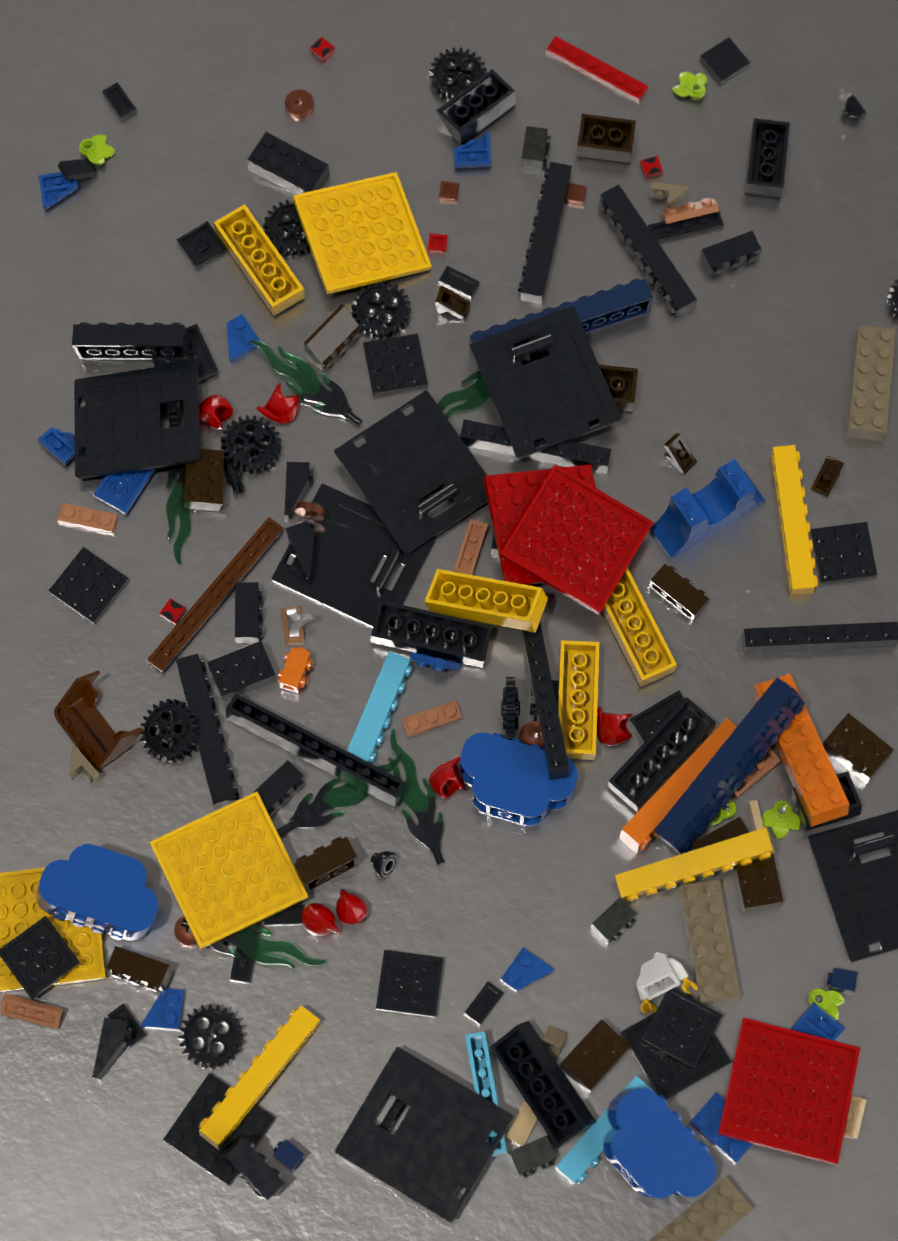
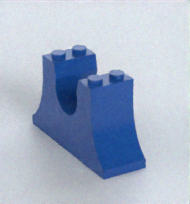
(699, 515)

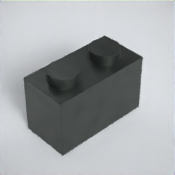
(534, 147)
(614, 920)
(532, 1156)

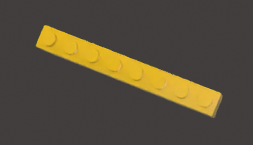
(793, 520)
(695, 864)
(259, 1077)

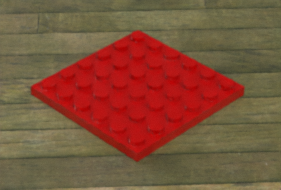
(508, 501)
(576, 539)
(789, 1091)

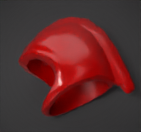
(279, 407)
(215, 411)
(612, 727)
(447, 773)
(350, 907)
(319, 920)

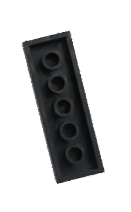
(131, 341)
(431, 633)
(661, 754)
(543, 1084)

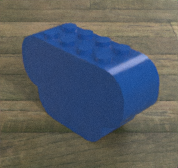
(513, 779)
(99, 892)
(655, 1148)

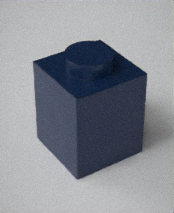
(842, 981)
(288, 1155)

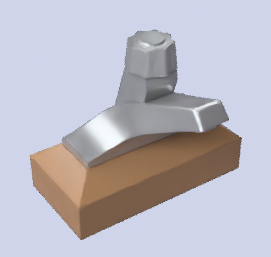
(292, 624)

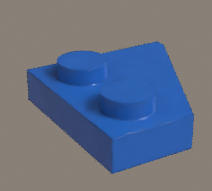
(474, 153)
(55, 188)
(239, 337)
(59, 444)
(437, 663)
(525, 970)
(166, 1011)
(818, 1023)

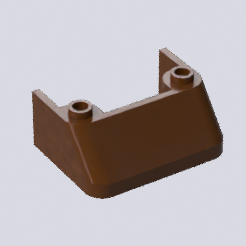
(88, 727)

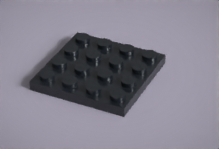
(667, 1073)
(185, 1131)

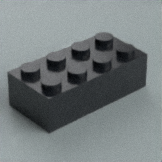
(767, 157)
(287, 165)

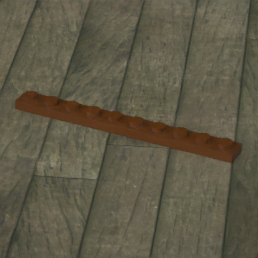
(215, 595)

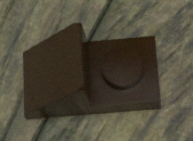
(451, 302)
(679, 453)
(827, 475)

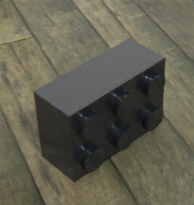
(242, 671)
(851, 795)
(252, 1167)

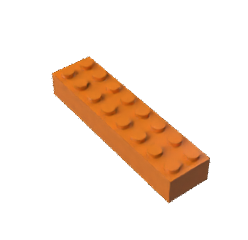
(808, 764)
(641, 826)

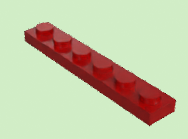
(597, 69)

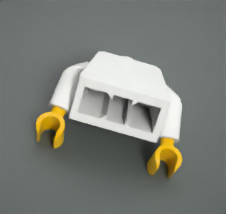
(659, 977)

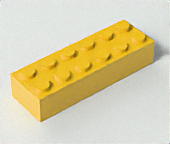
(259, 260)
(486, 600)
(638, 632)
(578, 697)

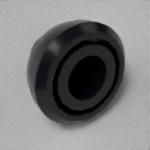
(853, 108)
(384, 863)

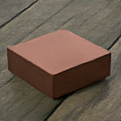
(449, 191)
(576, 194)

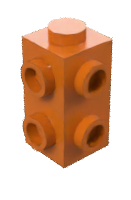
(297, 664)

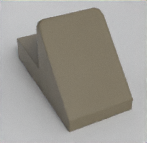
(673, 192)
(80, 763)
(554, 1041)

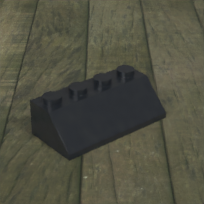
(477, 106)

